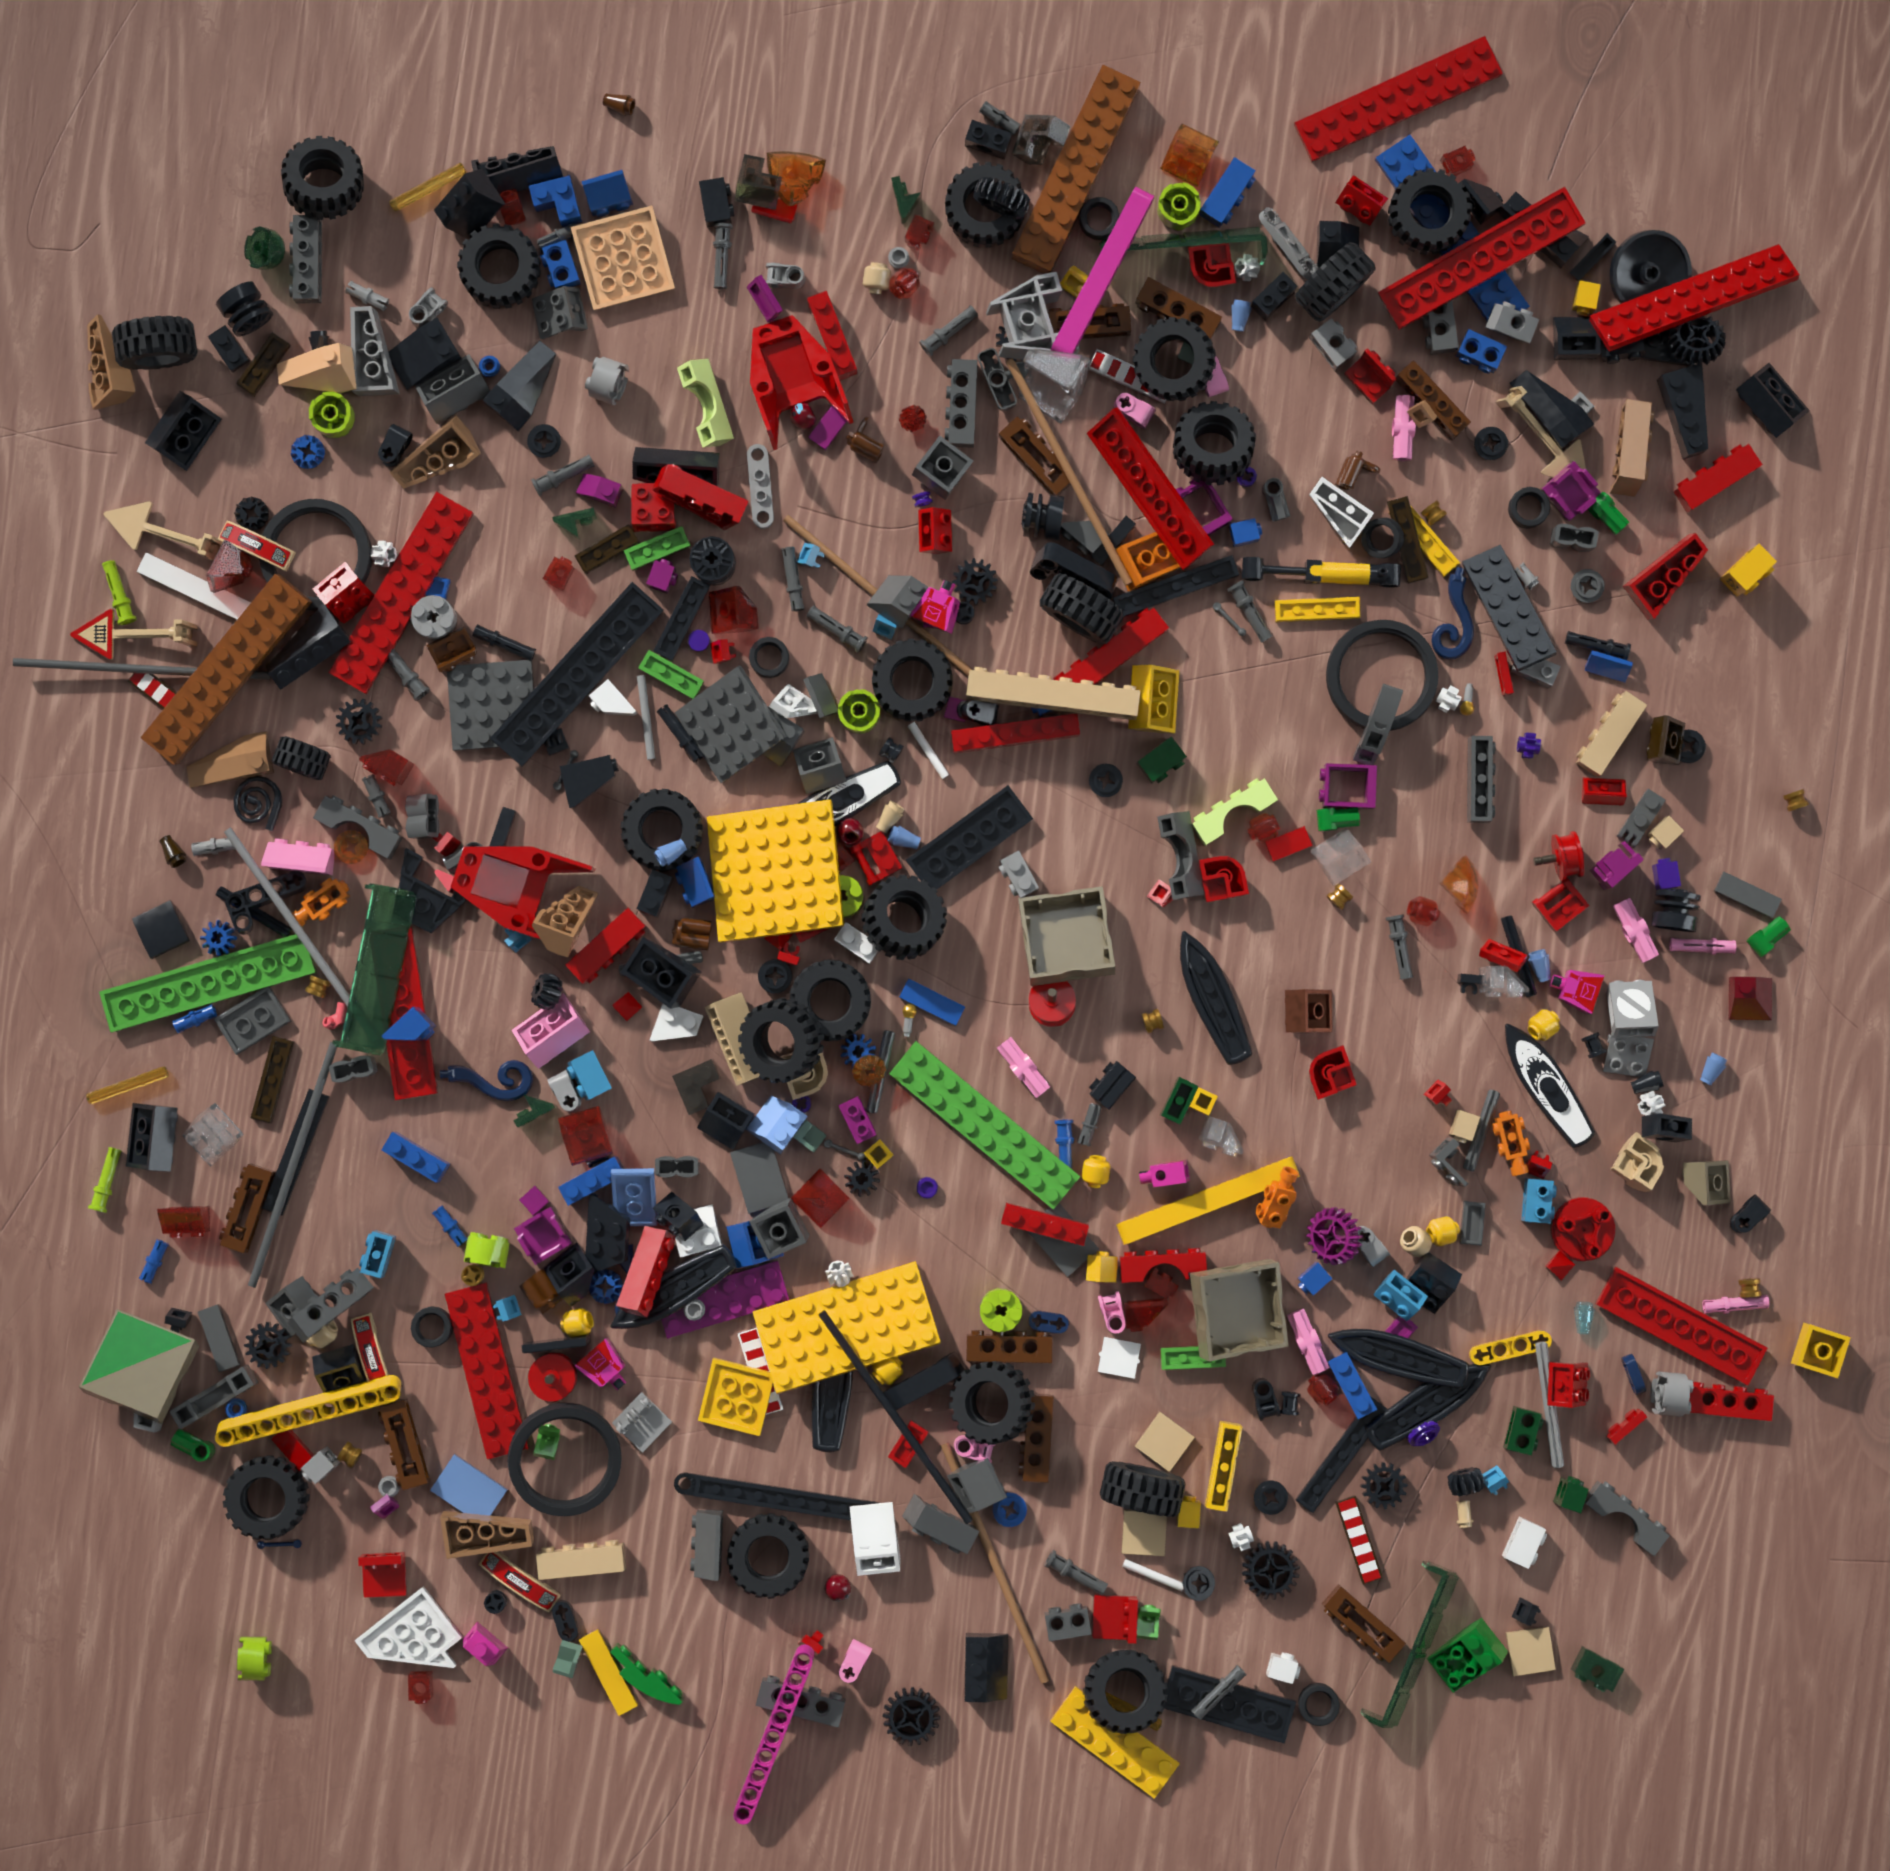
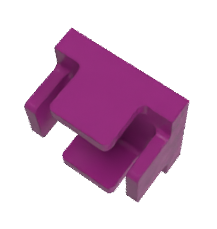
(1572, 490)
(1616, 865)
(542, 1236)

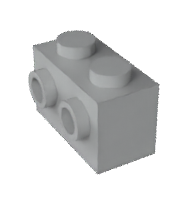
(1019, 875)

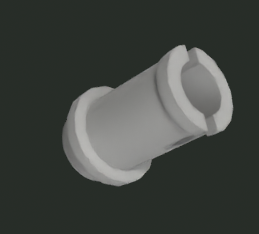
(1527, 577)

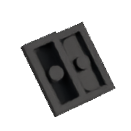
(160, 929)

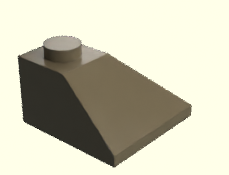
(1708, 1181)

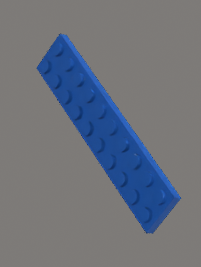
(1433, 213)

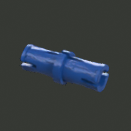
(195, 1018)
(450, 1226)
(153, 1261)

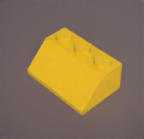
(1157, 698)

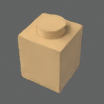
(1664, 833)
(1464, 1126)

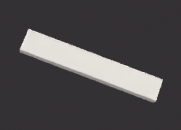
(191, 586)

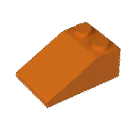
(1146, 560)

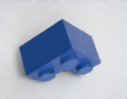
(560, 195)

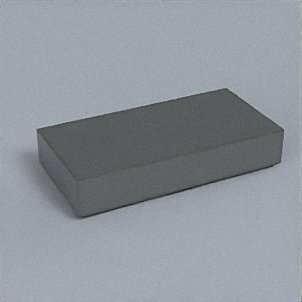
(820, 695)
(1472, 1223)

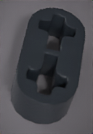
(560, 1622)

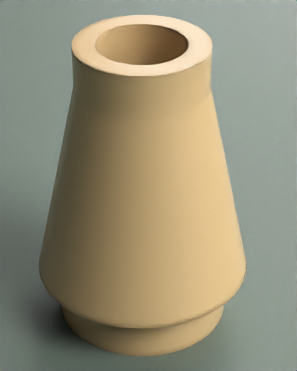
(891, 814)

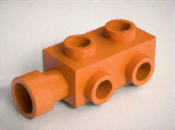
(326, 898)
(1515, 1136)
(1278, 1199)

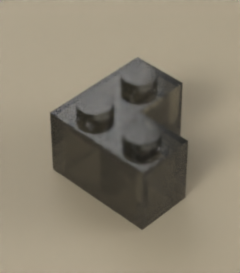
(1036, 135)
(755, 186)
(691, 1082)

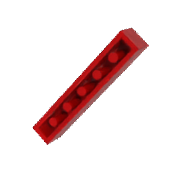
(1119, 649)
(1015, 733)

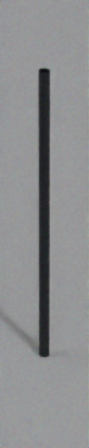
(895, 1416)

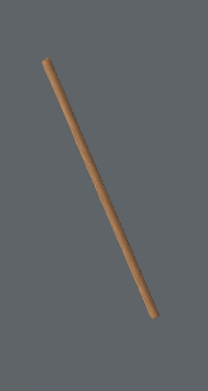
(1069, 472)
(872, 590)
(1001, 1579)

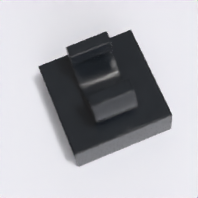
(556, 742)
(1471, 980)
(177, 1319)
(1525, 1611)

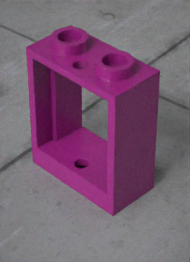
(1225, 517)
(1370, 785)
(852, 1112)

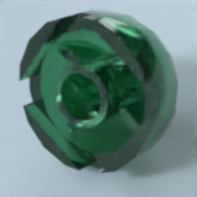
(264, 248)

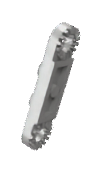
(1288, 243)
(760, 486)

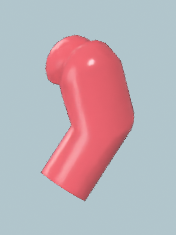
(336, 1019)

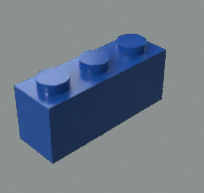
(1228, 193)
(415, 1156)
(589, 1181)
(1352, 1385)

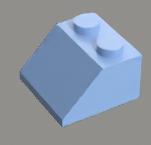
(776, 1123)

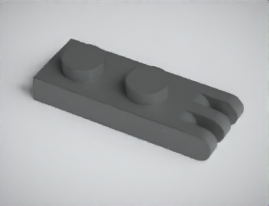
(1641, 817)

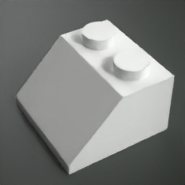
(704, 1238)

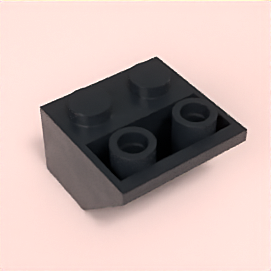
(1575, 339)
(725, 1120)
(1435, 1280)

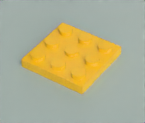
(736, 1397)

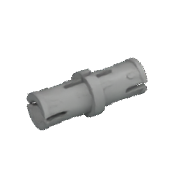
(367, 295)
(212, 846)

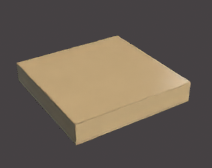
(1164, 1441)
(1143, 1533)
(1530, 1651)

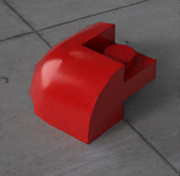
(1212, 264)
(1223, 878)
(1331, 1072)

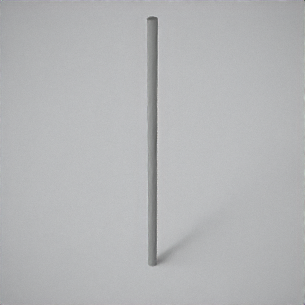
(287, 915)

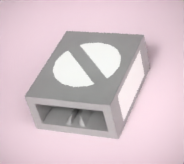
(1632, 1009)

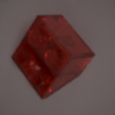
(388, 763)

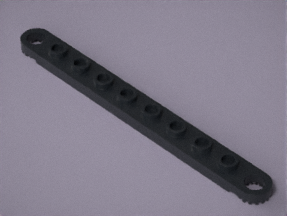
(769, 1496)

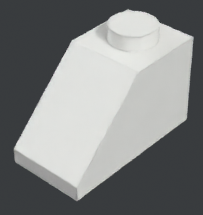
(610, 700)

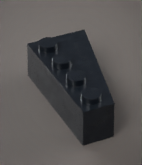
(1686, 408)

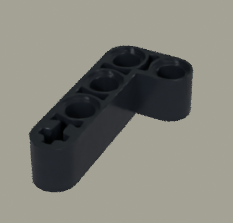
(1056, 559)
(248, 905)
(925, 1381)

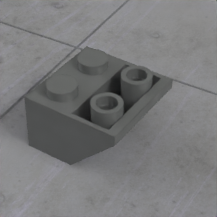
(977, 1485)

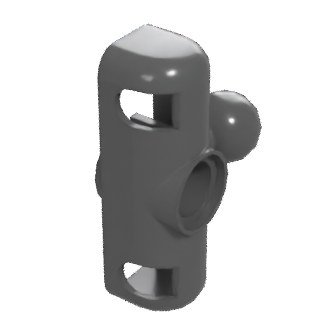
(1004, 389)

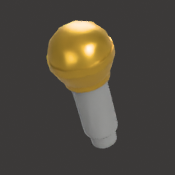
(1467, 706)
(909, 1012)

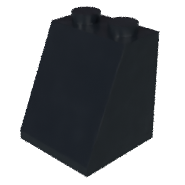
(587, 777)

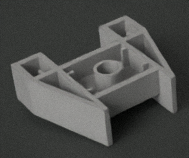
(1026, 315)

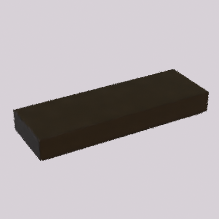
(263, 364)
(606, 549)

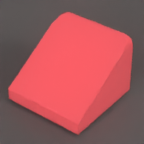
(446, 879)

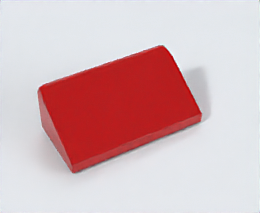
(783, 212)
(1603, 791)
(293, 1448)

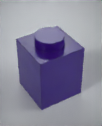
(1666, 874)

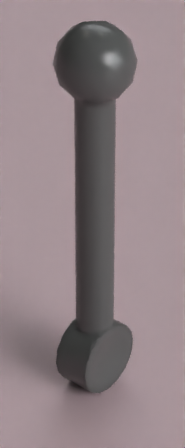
(1217, 607)
(574, 754)
(828, 1143)

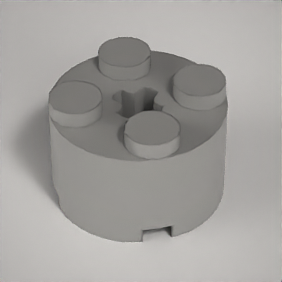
(607, 380)
(423, 612)
(1671, 1394)

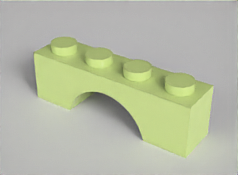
(700, 380)
(1256, 797)

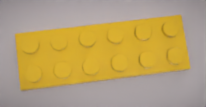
(1127, 1753)

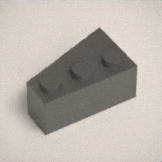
(940, 1525)

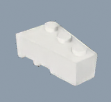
(1341, 510)

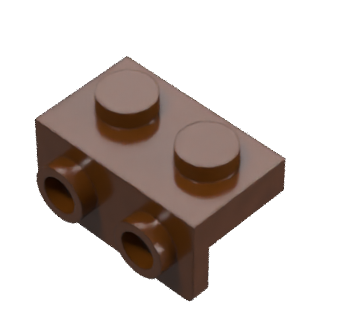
(452, 649)

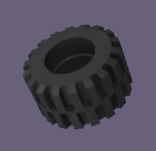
(301, 758)

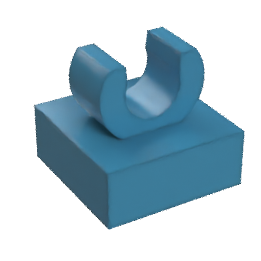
(808, 555)
(884, 627)
(516, 940)
(507, 1308)
(1495, 1479)

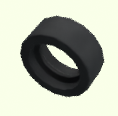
(1092, 203)
(1531, 491)
(1396, 530)
(764, 642)
(448, 1327)
(1335, 1705)

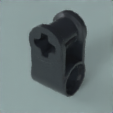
(395, 441)
(980, 712)
(1752, 1212)
(1266, 1403)

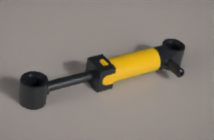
(1318, 572)

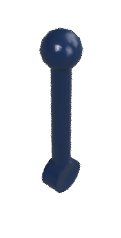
(297, 1544)

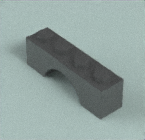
(1178, 831)
(381, 840)
(214, 1397)
(1647, 1534)

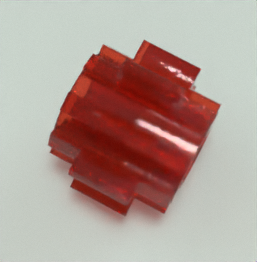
(912, 418)

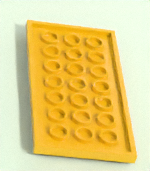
(876, 1314)

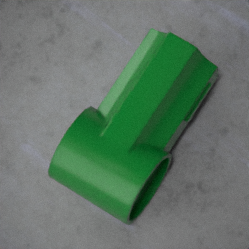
(1605, 510)
(1331, 819)
(1764, 939)
(191, 1444)

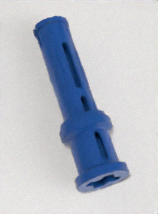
(1065, 1139)

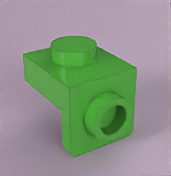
(547, 1442)
(1148, 1622)

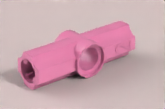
(1403, 428)
(1635, 930)
(1023, 1067)
(1308, 1341)

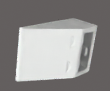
(875, 1539)

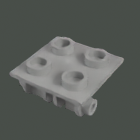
(1628, 1055)
(641, 1422)

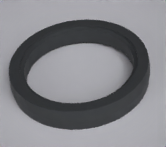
(309, 506)
(1400, 630)
(585, 1502)

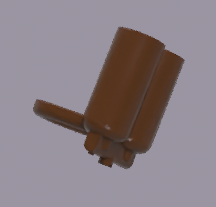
(864, 444)
(1351, 470)
(692, 933)
(541, 1291)

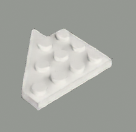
(412, 1634)

